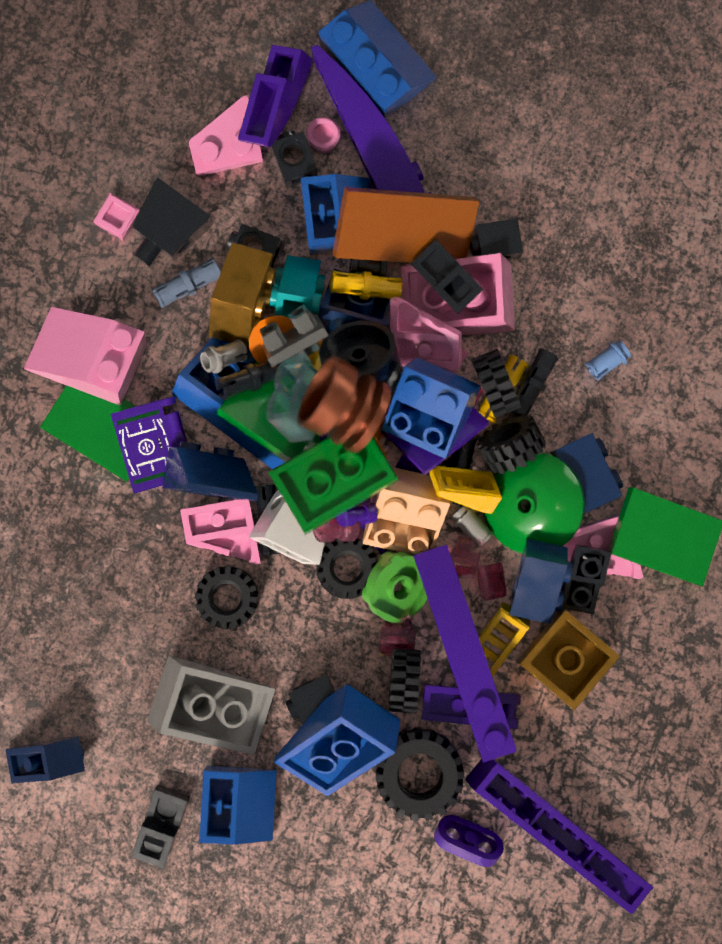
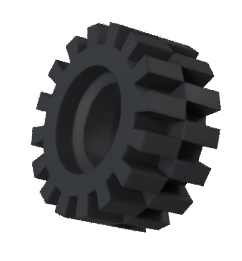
(496, 383)
(511, 443)
(326, 573)
(207, 606)
(404, 680)

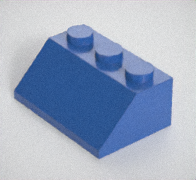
(376, 57)

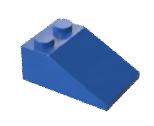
(340, 741)

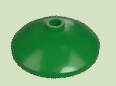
(554, 498)

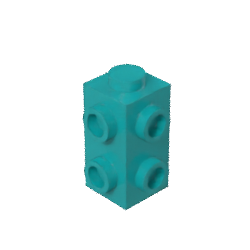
(297, 286)

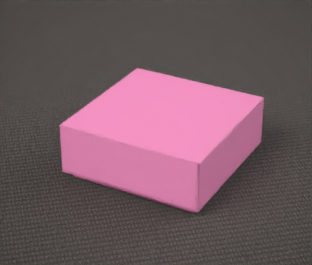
(116, 216)

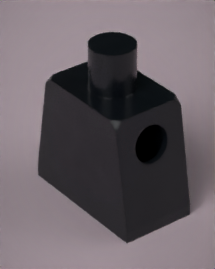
(168, 224)

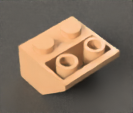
(407, 514)

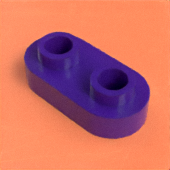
(467, 840)

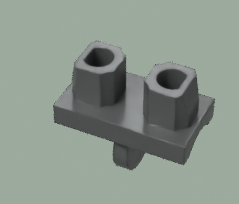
(296, 342)

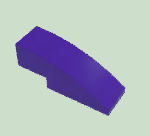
(274, 95)

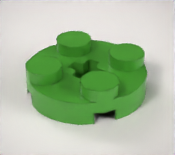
(381, 582)

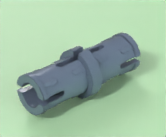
(187, 282)

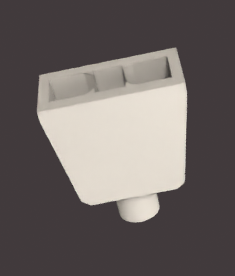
(282, 533)

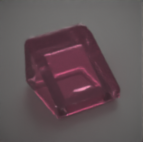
(491, 581)

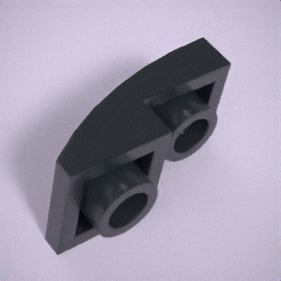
(587, 575)

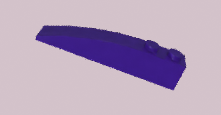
(368, 130)
(465, 653)
(558, 833)

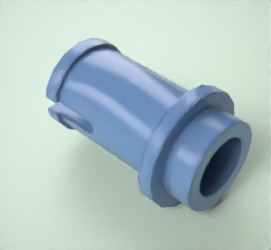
(608, 359)

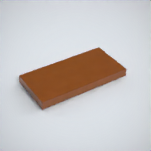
(402, 224)

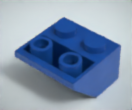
(322, 207)
(430, 407)
(237, 805)

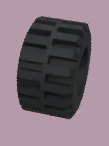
(438, 798)

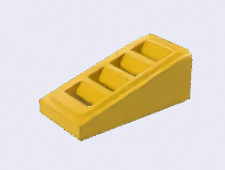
(467, 487)
(514, 636)

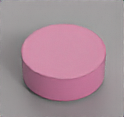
(323, 135)

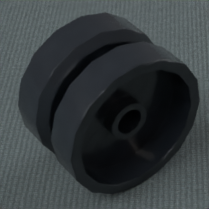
(368, 348)

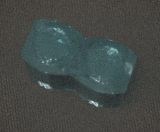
(290, 386)

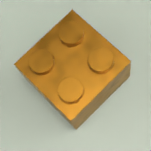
(241, 293)
(568, 659)

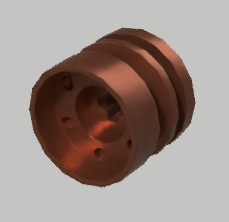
(344, 405)

